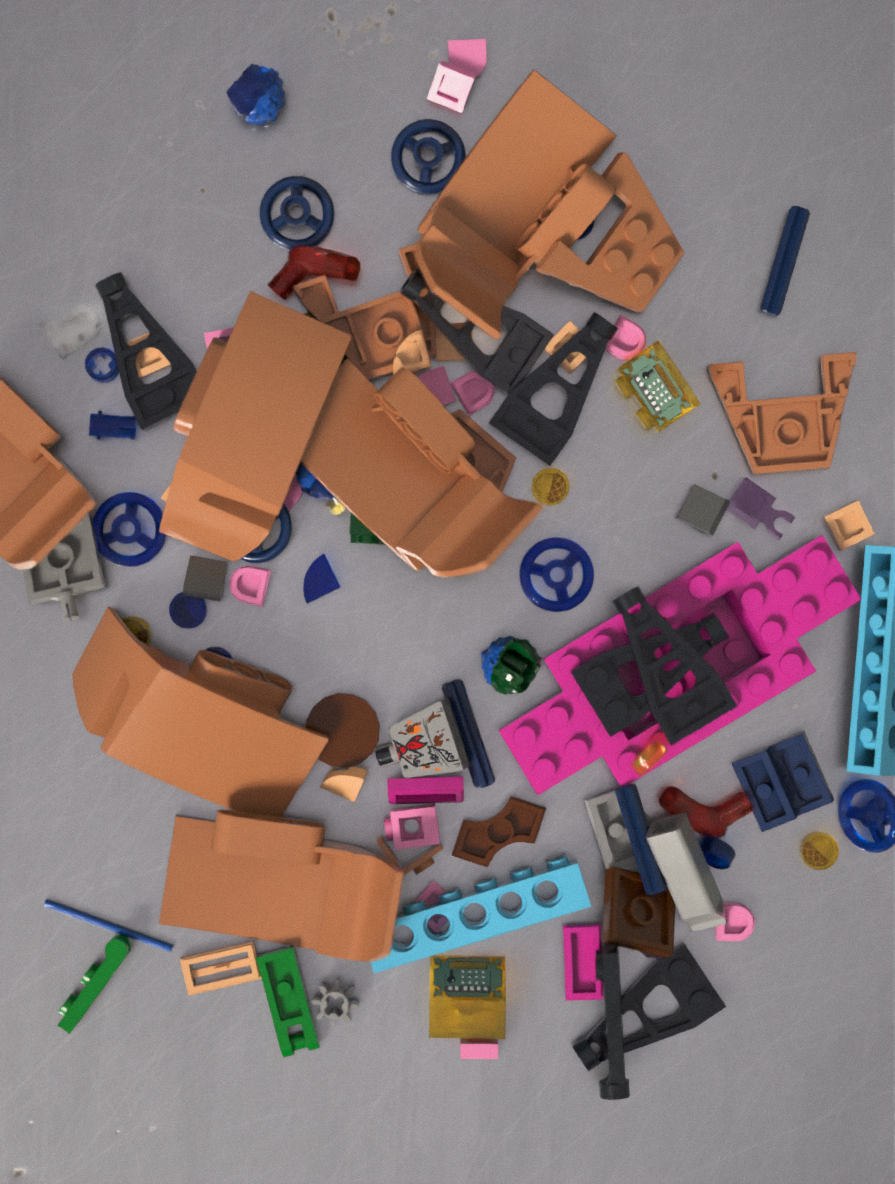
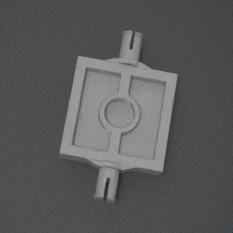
(67, 570)

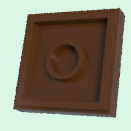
(635, 918)

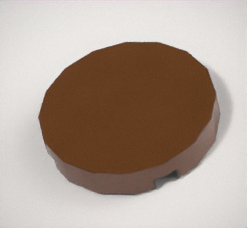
(349, 726)

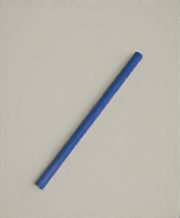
(107, 925)

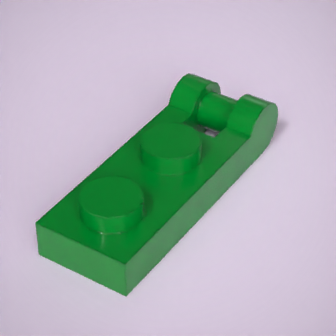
(95, 981)
(287, 1000)

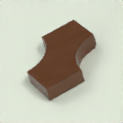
(482, 839)

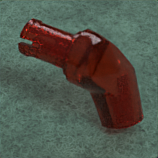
(314, 261)
(703, 818)

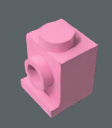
(425, 835)

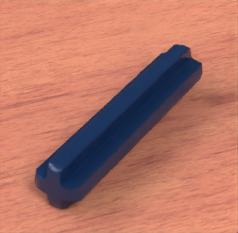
(785, 260)
(480, 766)
(637, 827)

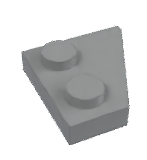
(611, 830)

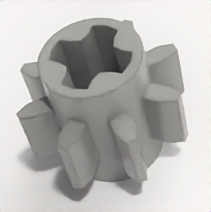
(334, 1013)

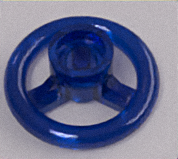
(132, 501)
(576, 554)
(875, 815)

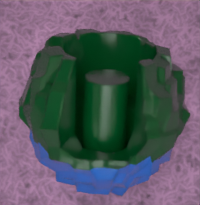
(510, 665)

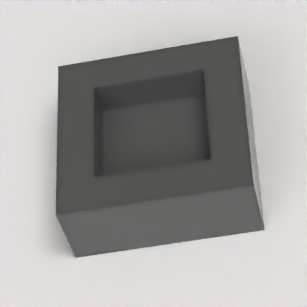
(703, 509)
(205, 578)

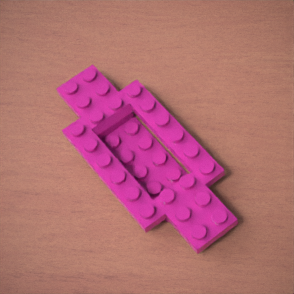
(763, 621)

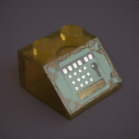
(655, 388)
(467, 997)

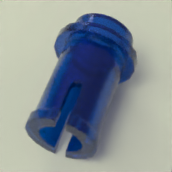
(112, 426)

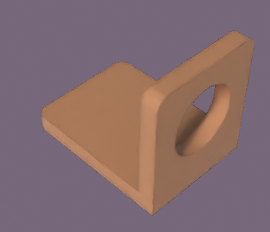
(417, 864)

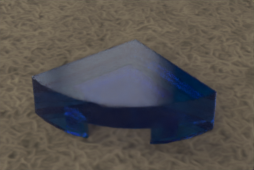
(319, 579)

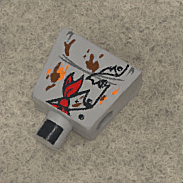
(426, 743)

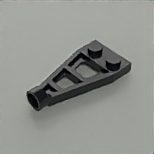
(514, 355)
(165, 396)
(530, 427)
(607, 693)
(693, 708)
(608, 969)
(688, 985)

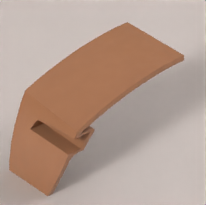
(513, 199)
(249, 426)
(405, 474)
(37, 490)
(194, 724)
(280, 885)

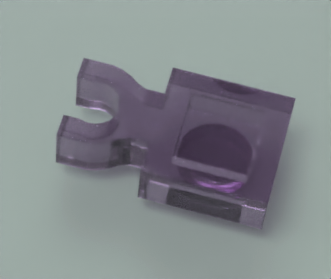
(753, 506)

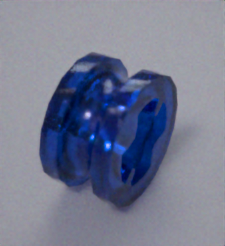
(90, 365)

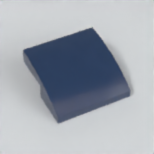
(783, 781)

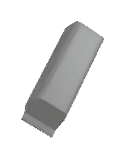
(686, 872)

